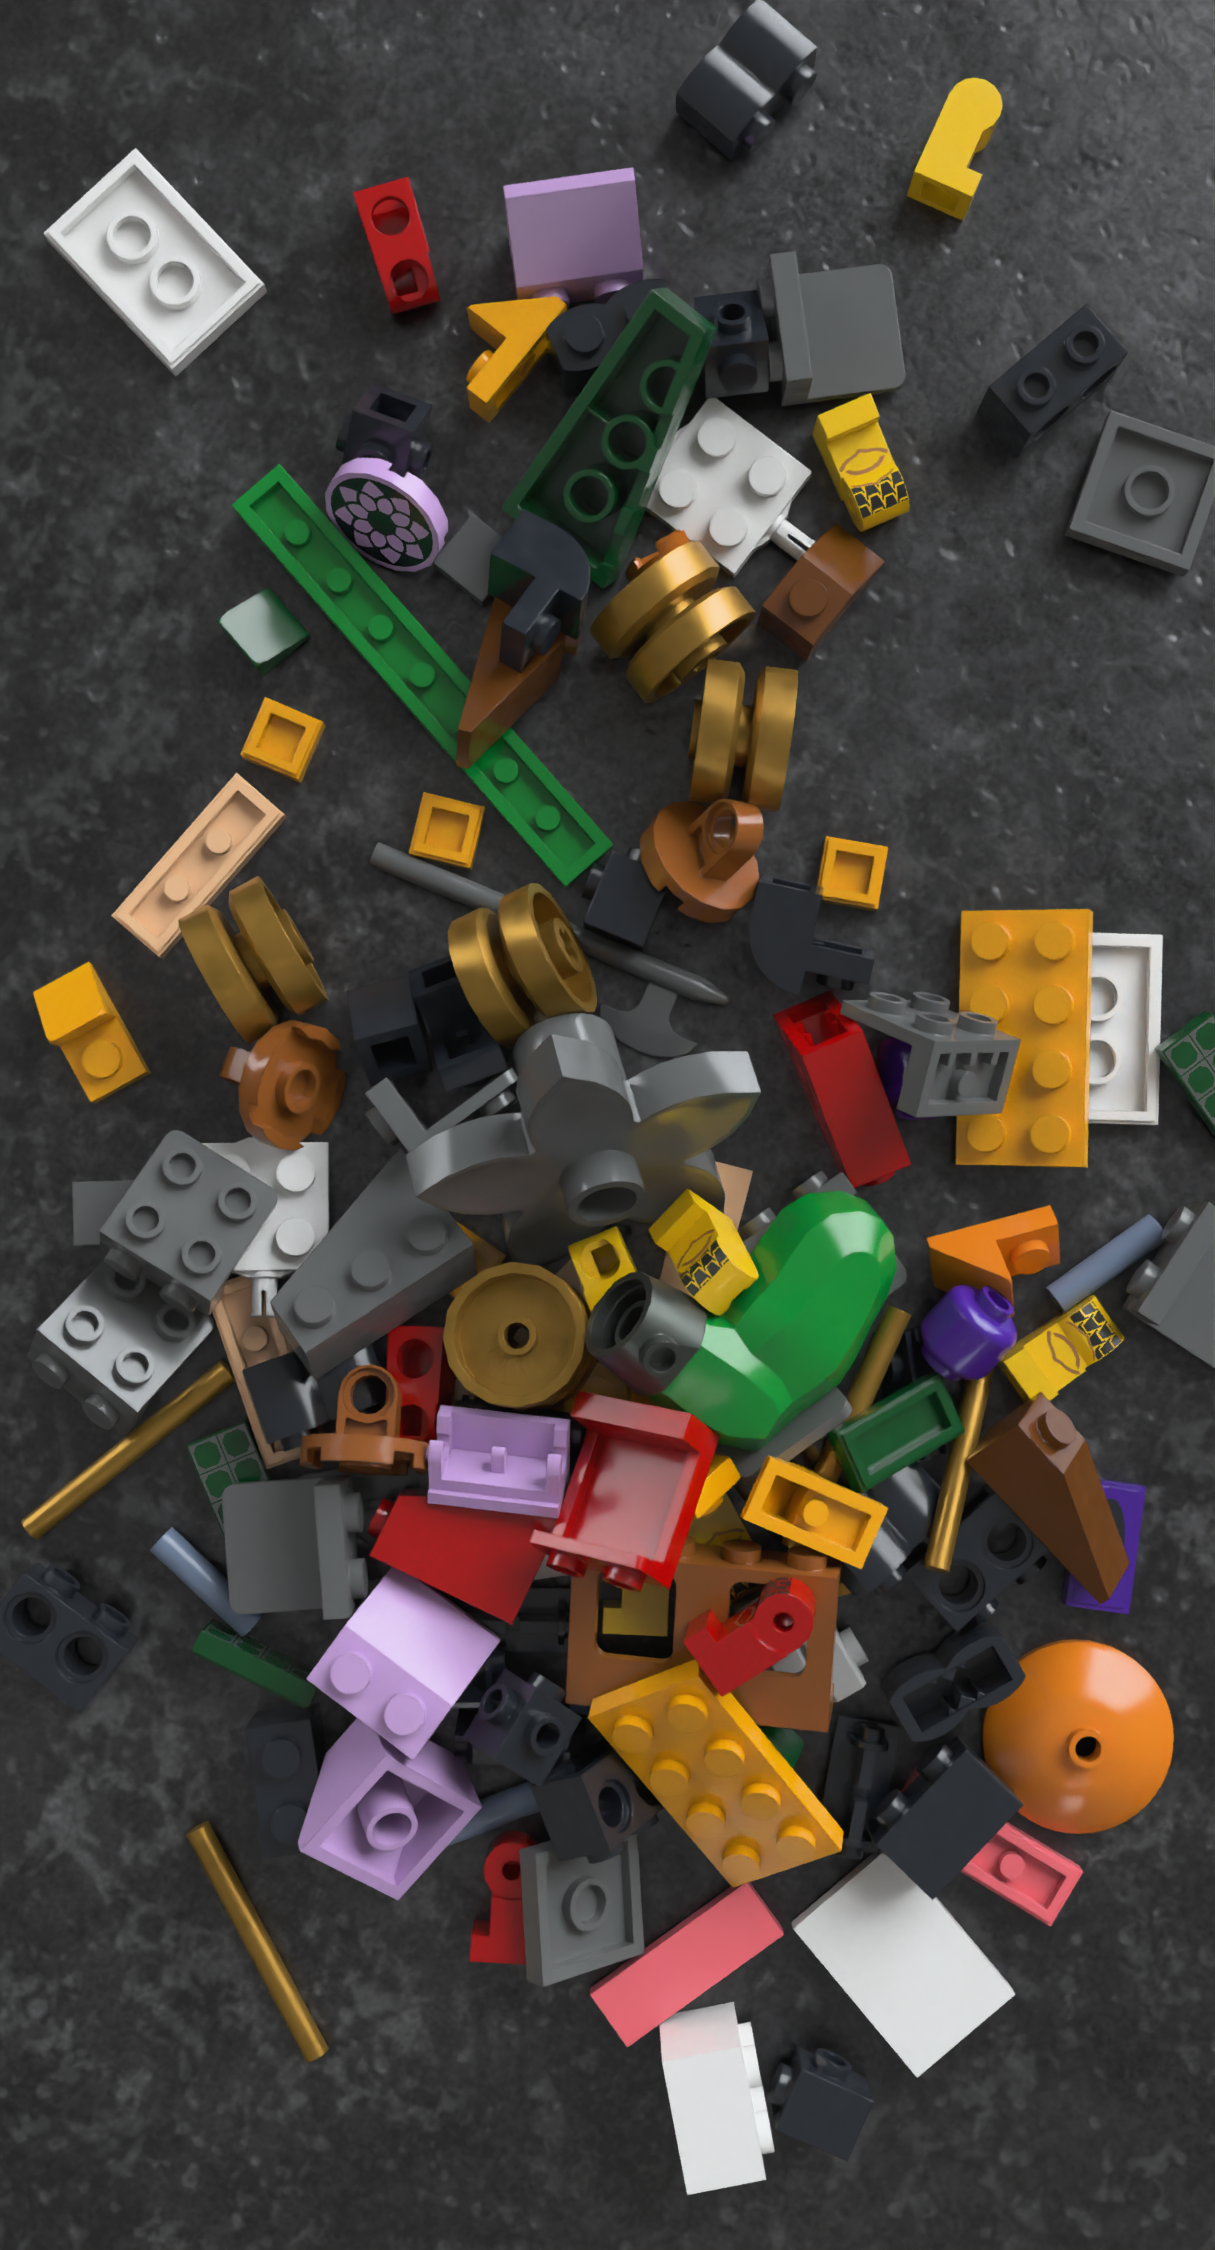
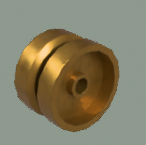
(671, 621)
(742, 735)
(247, 963)
(521, 964)
(482, 1344)

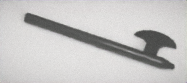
(642, 1028)

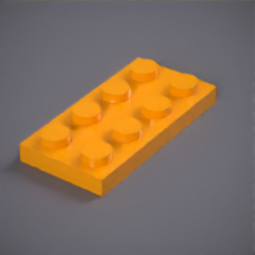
(1036, 981)
(716, 1774)

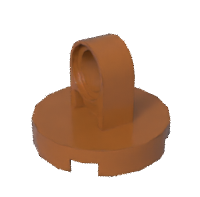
(705, 856)
(287, 1083)
(366, 1441)

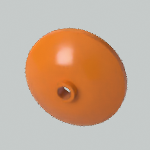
(1071, 1694)

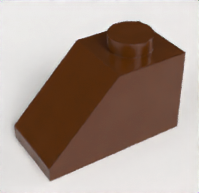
(819, 591)

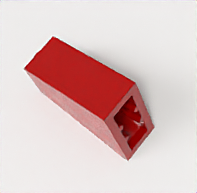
(843, 1089)
(461, 1549)

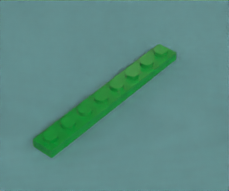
(418, 672)

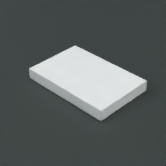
(155, 262)
(1125, 1028)
(902, 1961)

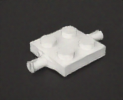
(729, 488)
(299, 1215)

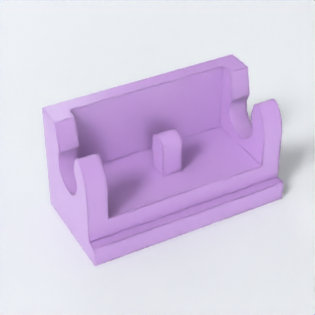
(499, 1461)

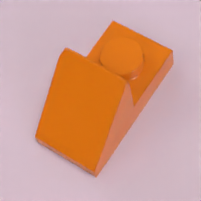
(995, 1251)

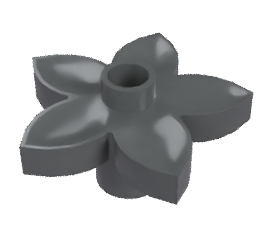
(587, 1139)

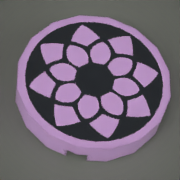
(386, 515)

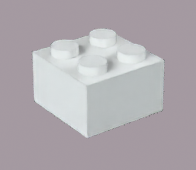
(715, 2098)

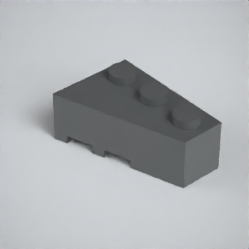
(372, 1272)

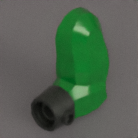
(780, 1341)

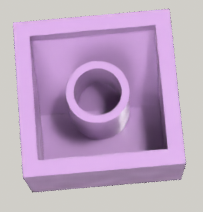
(574, 236)
(404, 1660)
(383, 1812)

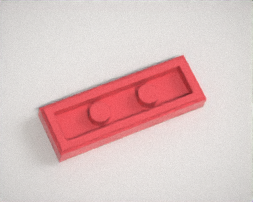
(1022, 1871)
(686, 1962)

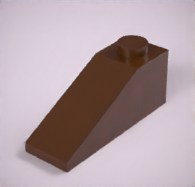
(501, 694)
(1053, 1486)

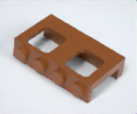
(705, 1583)

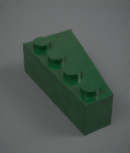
(617, 434)

